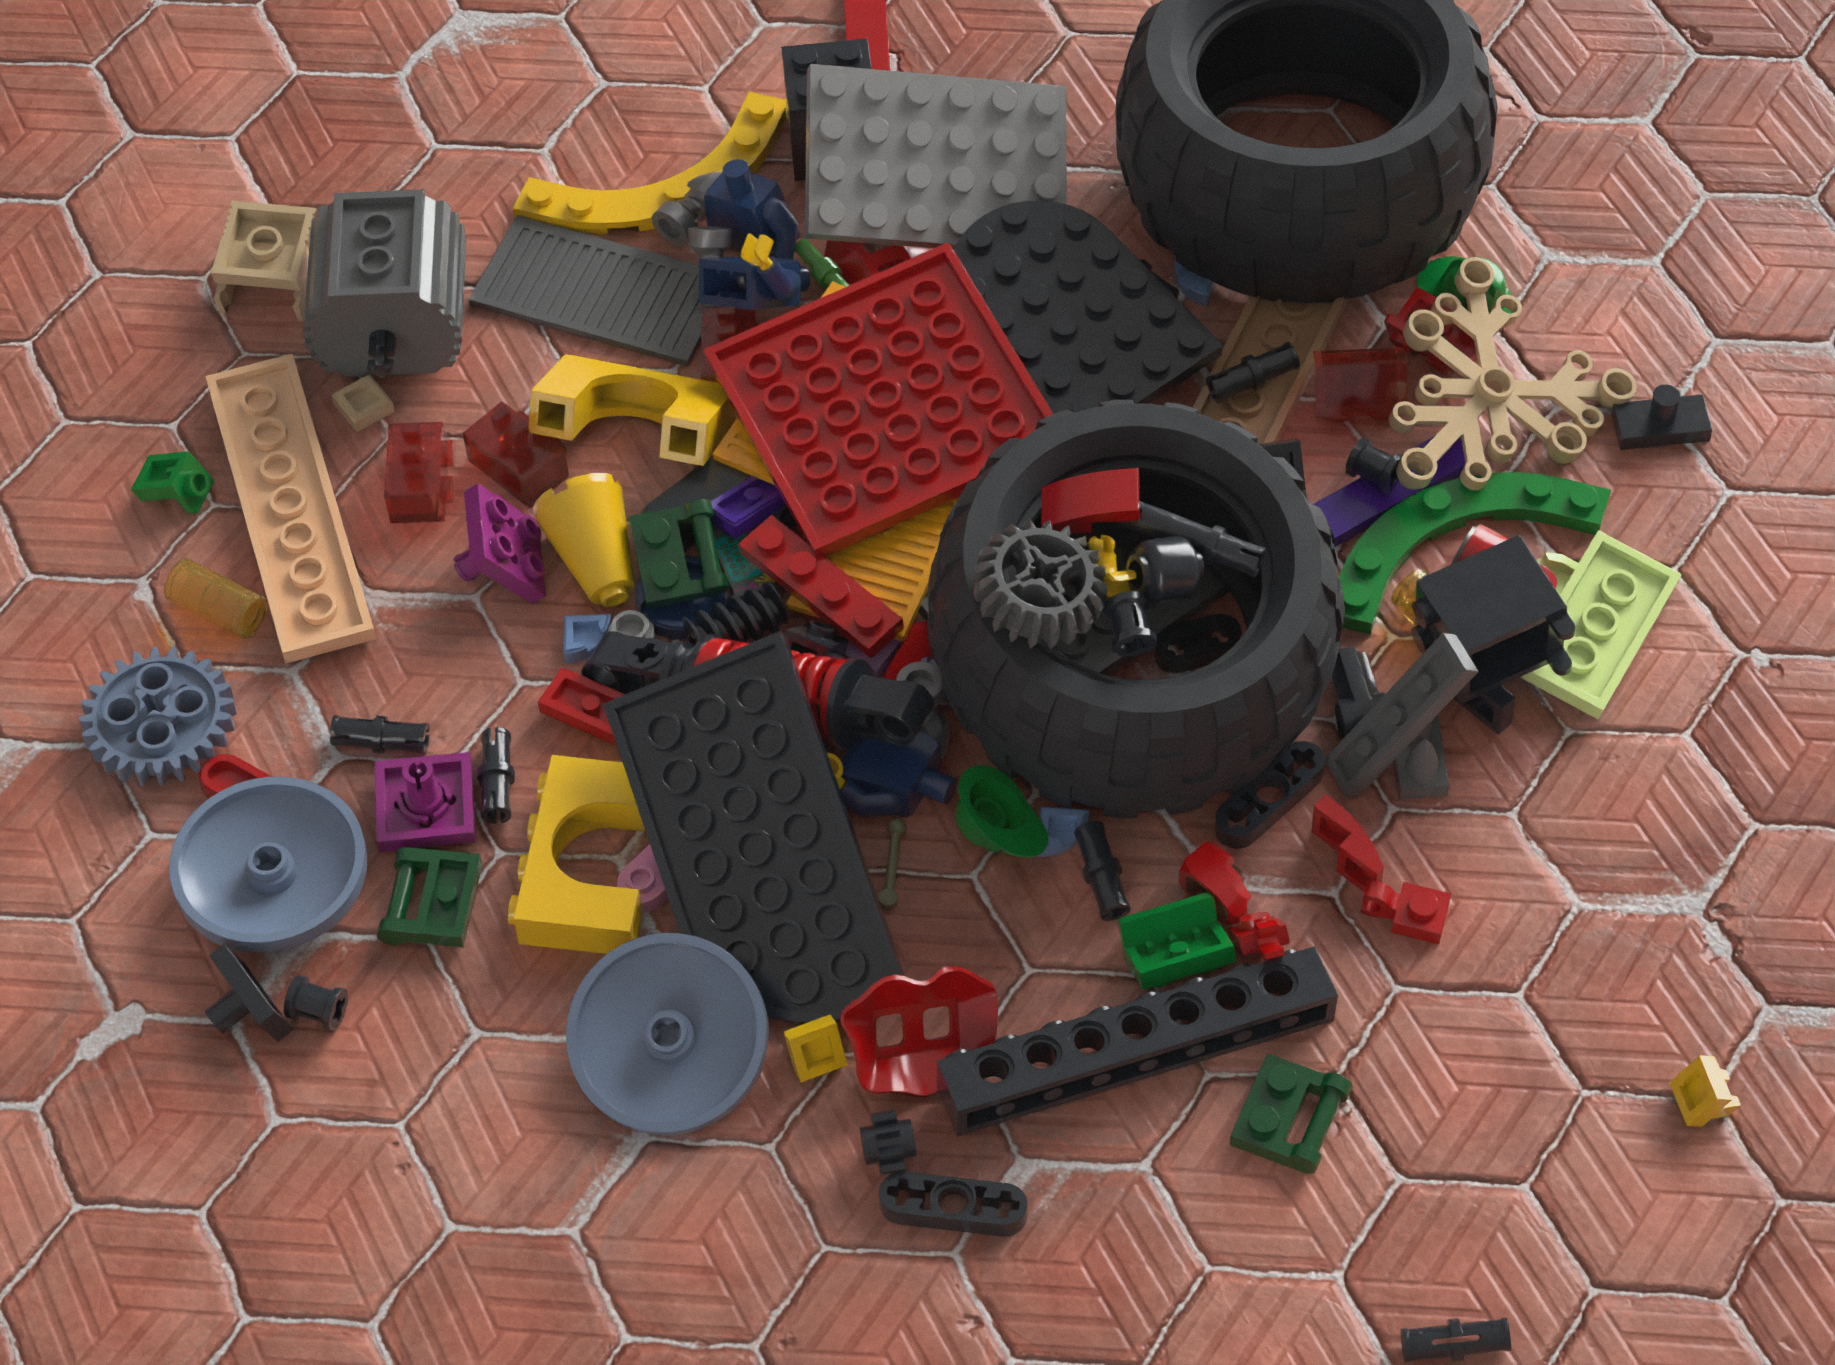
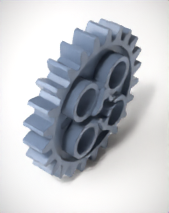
(157, 716)

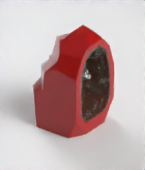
(1215, 872)

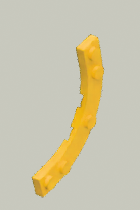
(599, 210)

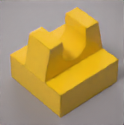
(815, 1048)
(1703, 1092)

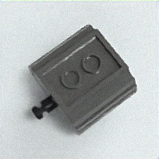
(385, 284)

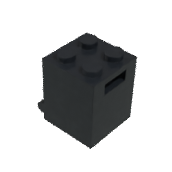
(795, 65)
(1500, 613)

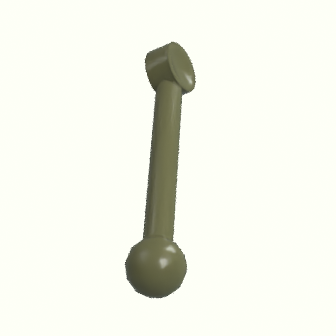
(888, 897)

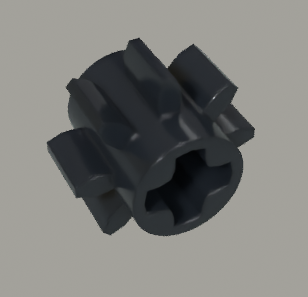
(888, 1141)

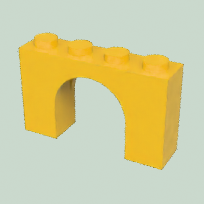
(583, 389)
(553, 907)

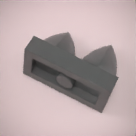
(1422, 765)

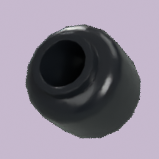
(1166, 569)

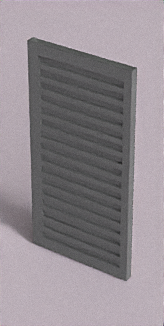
(595, 290)

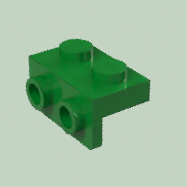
(1174, 941)

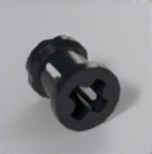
(1373, 465)
(1130, 624)
(315, 1003)

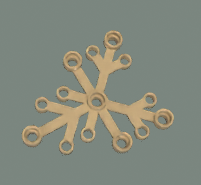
(1563, 389)

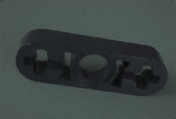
(1264, 814)
(966, 1221)

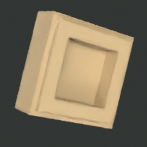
(363, 403)

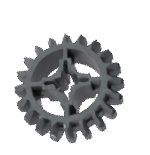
(1035, 600)

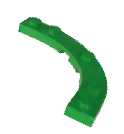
(1447, 508)

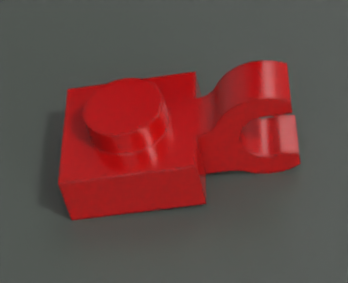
(1415, 911)
(1259, 934)

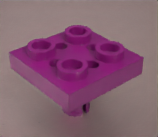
(502, 545)
(424, 787)

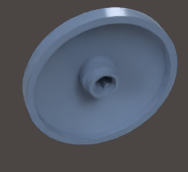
(268, 864)
(667, 1034)

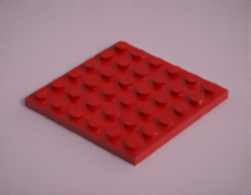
(878, 397)

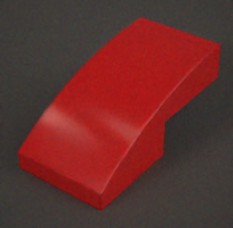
(1091, 498)
(1356, 853)

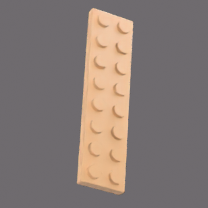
(290, 509)

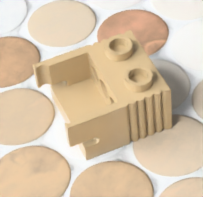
(263, 249)

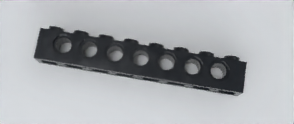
(1120, 1060)

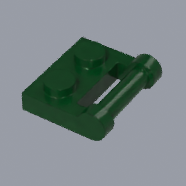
(663, 559)
(444, 902)
(1274, 1108)

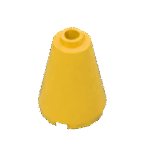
(590, 535)

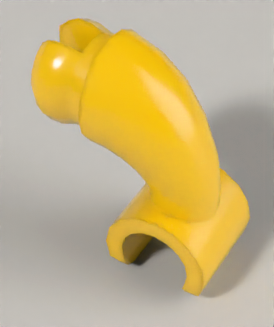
(1116, 581)

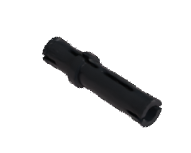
(1210, 542)

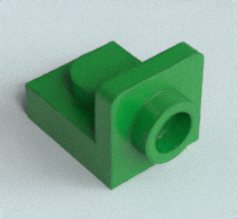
(174, 477)

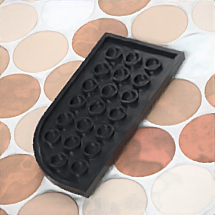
(755, 828)

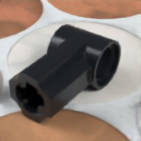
(1352, 688)

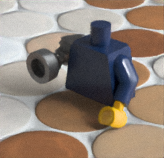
(733, 201)
(748, 280)
(891, 778)

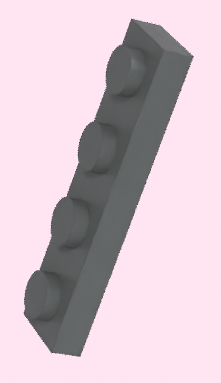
(1400, 715)

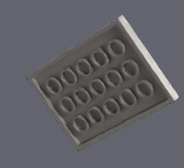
(925, 153)

